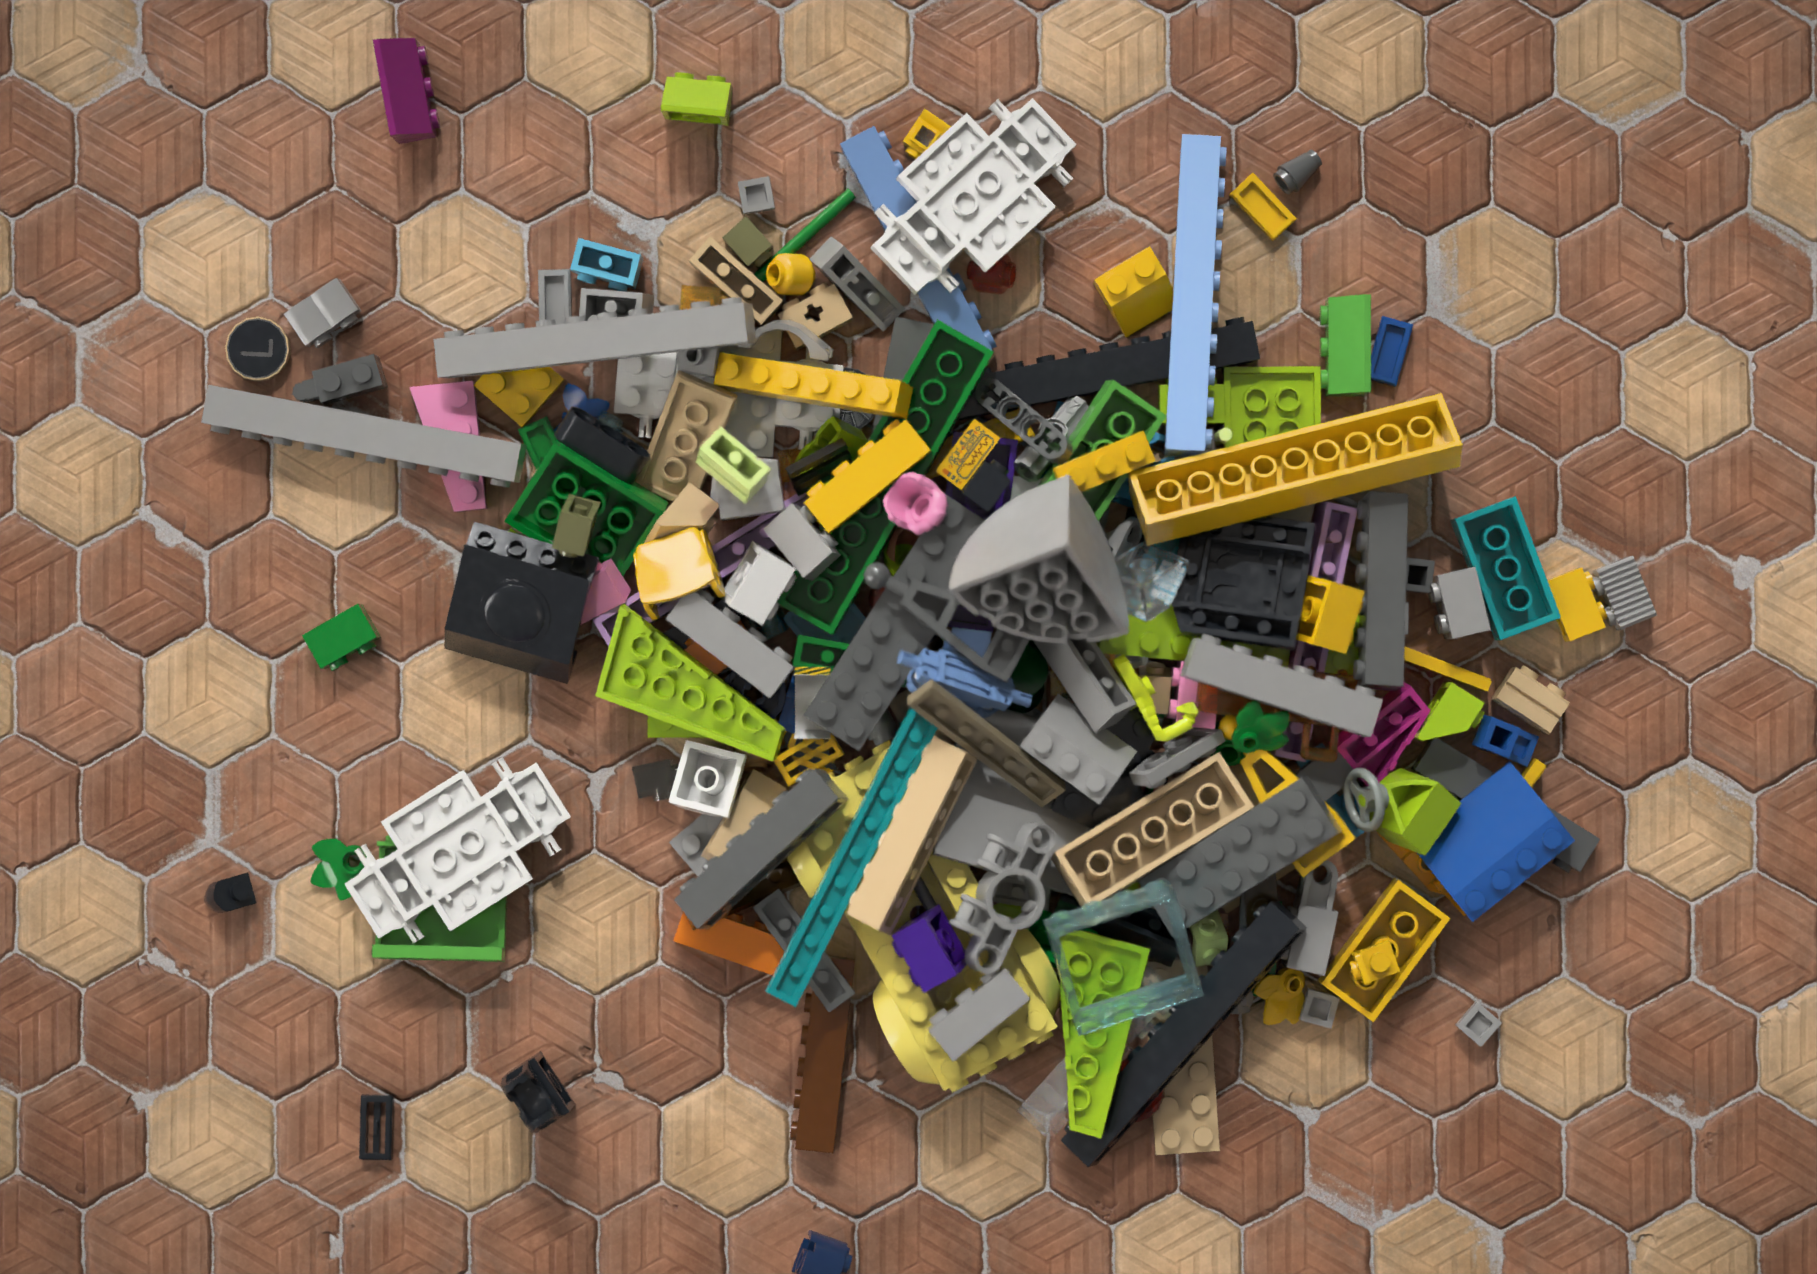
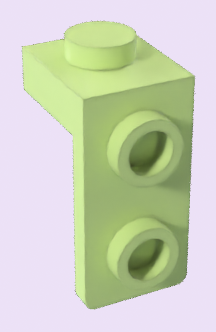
(1208, 939)

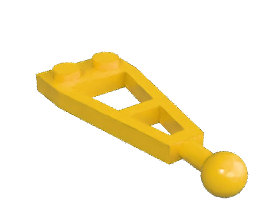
(1318, 855)

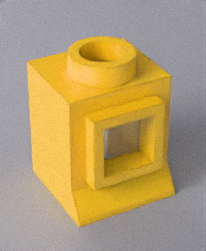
(924, 133)

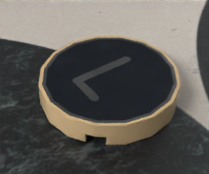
(257, 348)

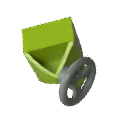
(1400, 808)

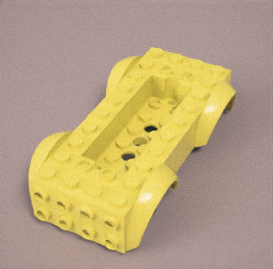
(898, 1002)

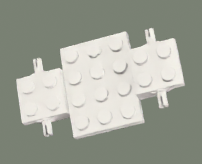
(973, 195)
(647, 380)
(457, 850)

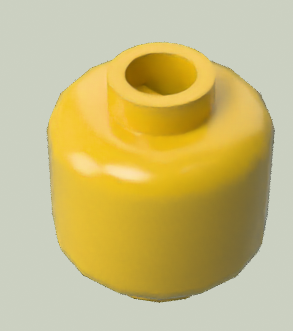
(790, 274)

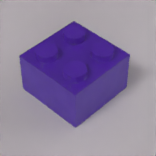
(930, 948)

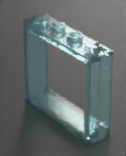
(1139, 1001)

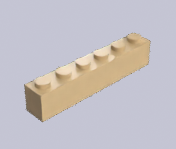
(911, 835)

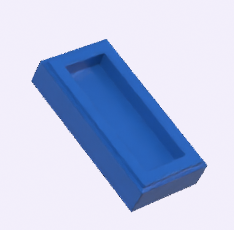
(1389, 350)

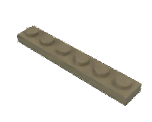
(986, 743)

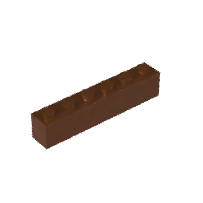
(821, 1069)

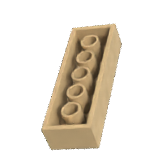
(1152, 831)

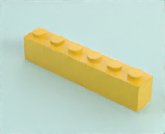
(813, 385)

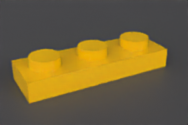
(1107, 462)

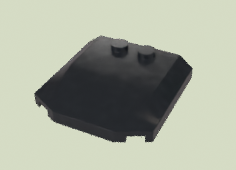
(1246, 582)

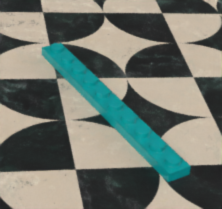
(851, 859)

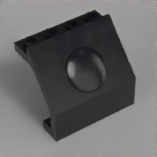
(518, 603)

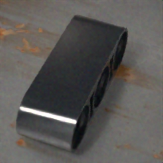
(602, 445)

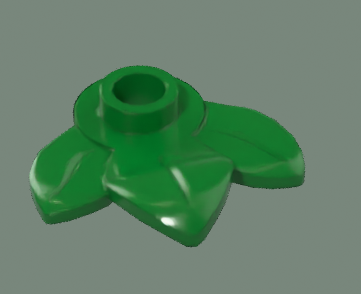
(1263, 729)
(335, 866)

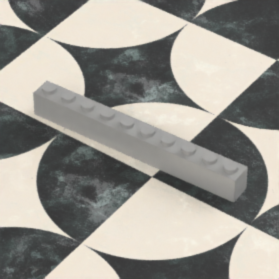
(595, 340)
(363, 434)

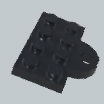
(1084, 810)

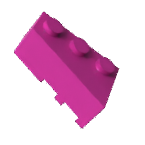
(1395, 727)

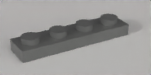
(782, 923)

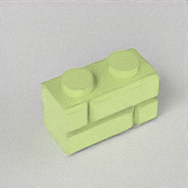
(732, 465)

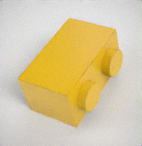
(1577, 604)

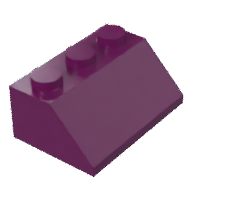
(406, 89)

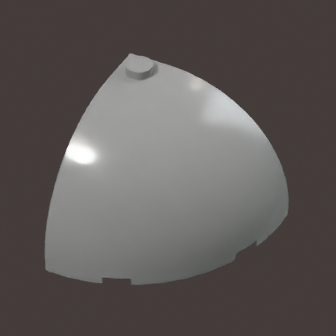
(1043, 569)

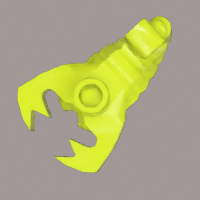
(1141, 692)

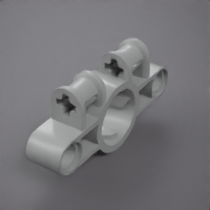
(977, 917)

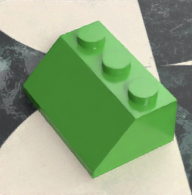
(1346, 346)

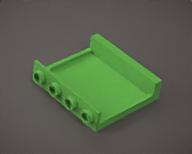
(475, 940)

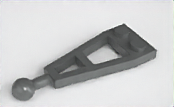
(1003, 649)

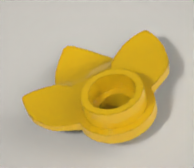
(1282, 999)

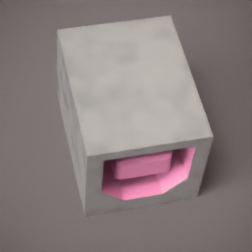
(765, 501)

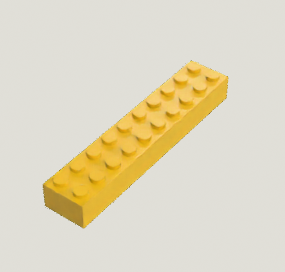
(1294, 469)

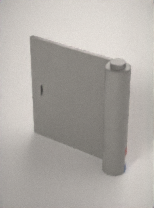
(999, 808)

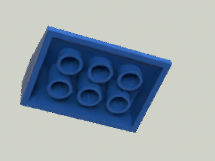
(1495, 842)

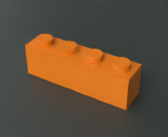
(734, 941)

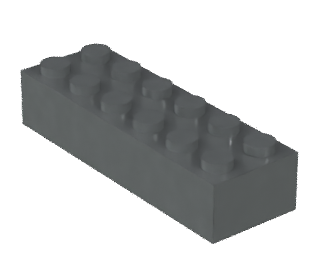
(1246, 852)

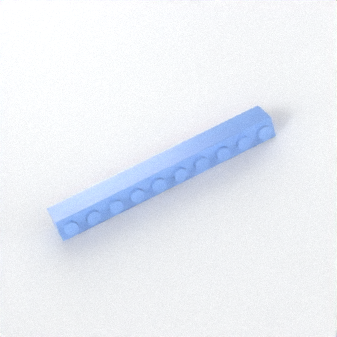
(1193, 296)

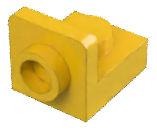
(1374, 963)

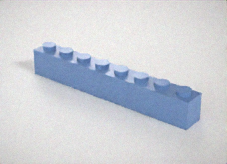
(877, 177)

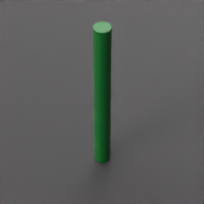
(811, 229)

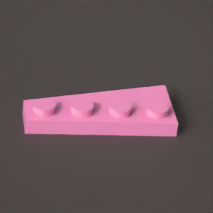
(454, 409)

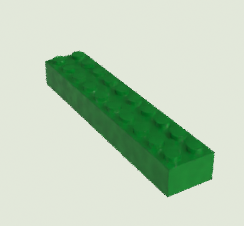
(942, 384)

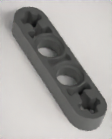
(1023, 421)

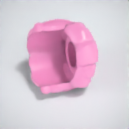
(915, 503)

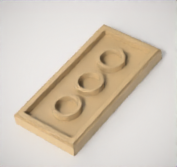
(686, 422)

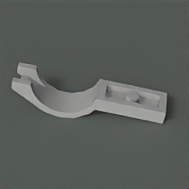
(817, 348)

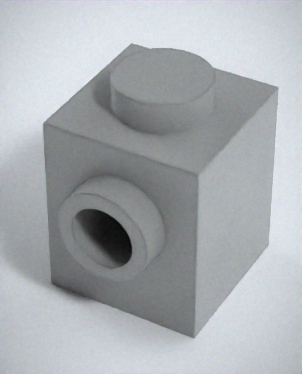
(700, 362)

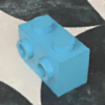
(607, 264)

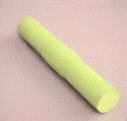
(1222, 436)

